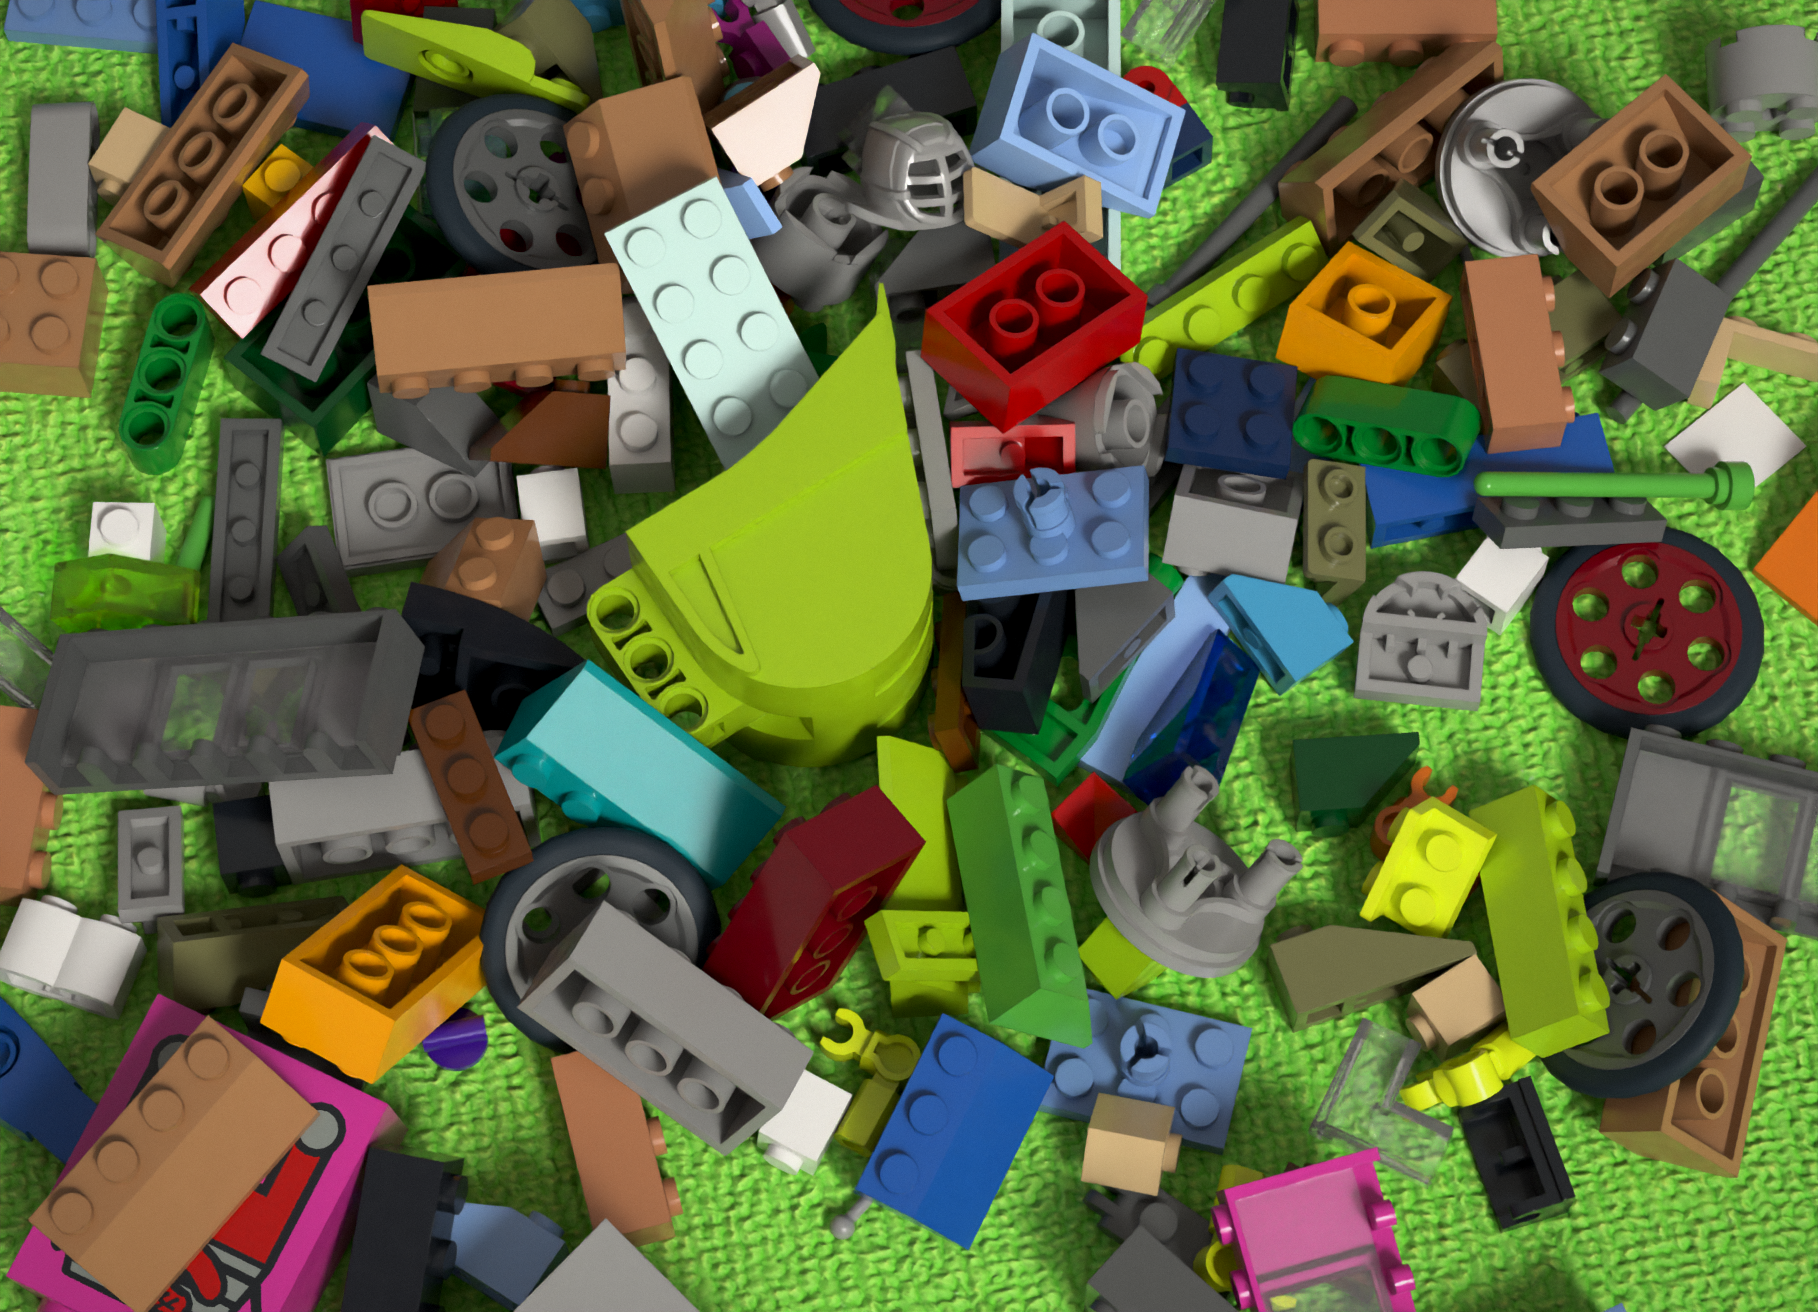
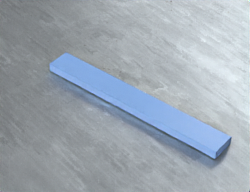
(1167, 659)

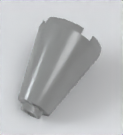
(1115, 419)

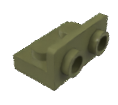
(1334, 528)

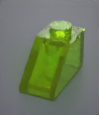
(122, 594)

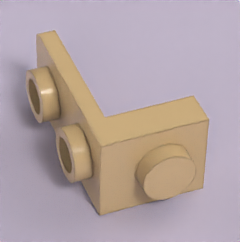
(1022, 216)
(1748, 343)

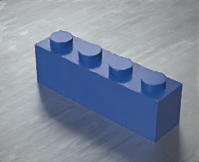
(1421, 506)

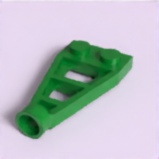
(1070, 734)

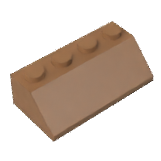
(677, 41)
(1386, 143)
(204, 163)
(498, 329)
(1707, 1112)
(174, 1166)

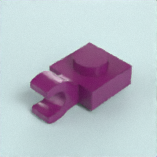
(754, 45)

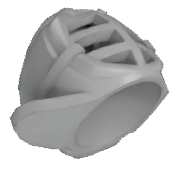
(912, 165)

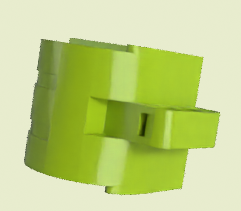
(791, 581)

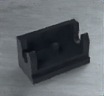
(1258, 52)
(1517, 1156)

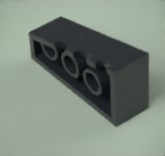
(1014, 657)

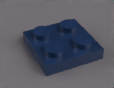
(1231, 413)

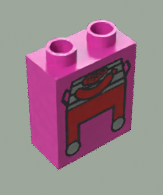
(283, 1236)

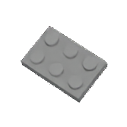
(930, 459)

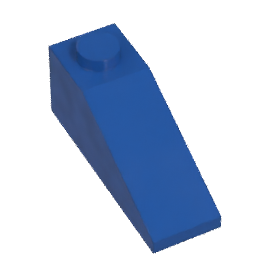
(190, 44)

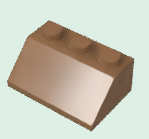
(636, 154)
(1639, 184)

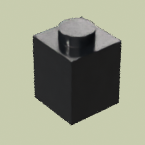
(248, 847)

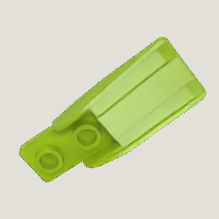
(462, 58)

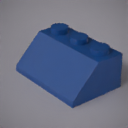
(954, 1132)

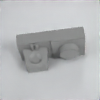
(150, 865)

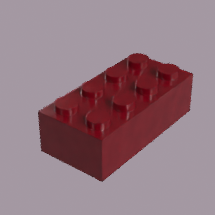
(812, 901)

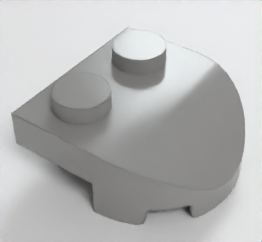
(1422, 644)

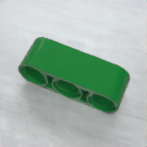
(170, 409)
(1387, 426)

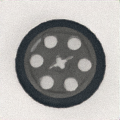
(474, 227)
(632, 864)
(1682, 1033)

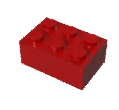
(1033, 326)

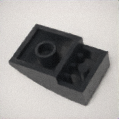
(482, 652)

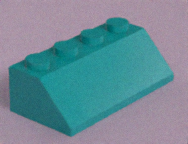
(633, 769)

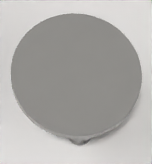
(1495, 152)
(1182, 888)

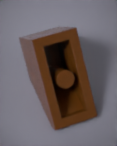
(551, 429)

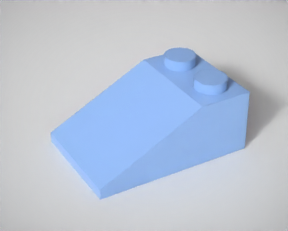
(1068, 118)

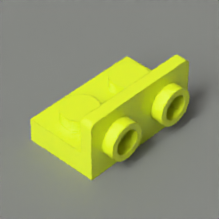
(1427, 868)

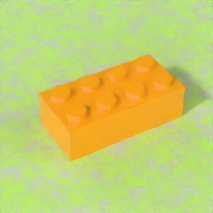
(379, 975)

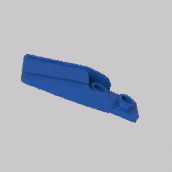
(38, 1090)

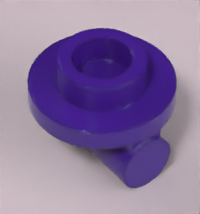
(458, 1041)

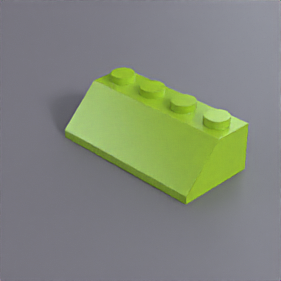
(919, 784)

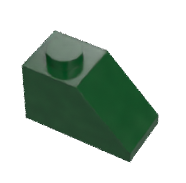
(1345, 778)

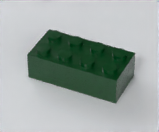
(329, 408)

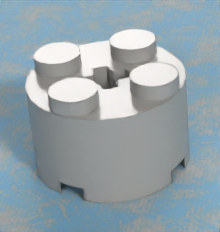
(1764, 82)
(821, 246)

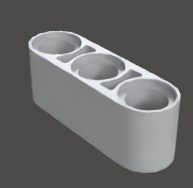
(60, 183)

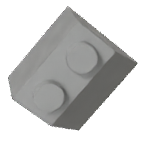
(1233, 523)

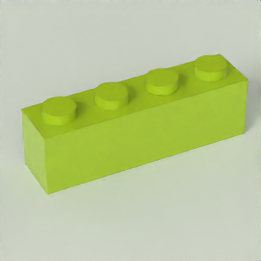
(1541, 924)

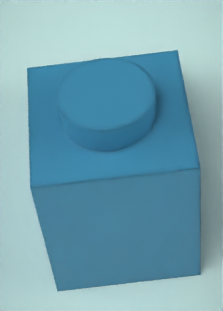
(1281, 627)

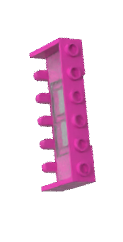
(1315, 1240)

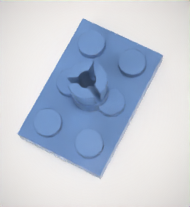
(85, 24)
(1053, 532)
(1152, 1058)

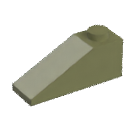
(218, 953)
(1350, 968)

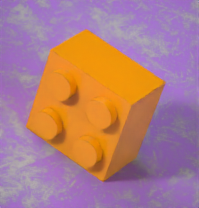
(1363, 321)

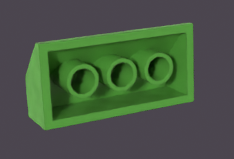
(1019, 907)

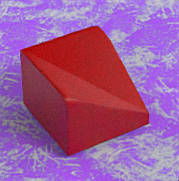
(1088, 814)

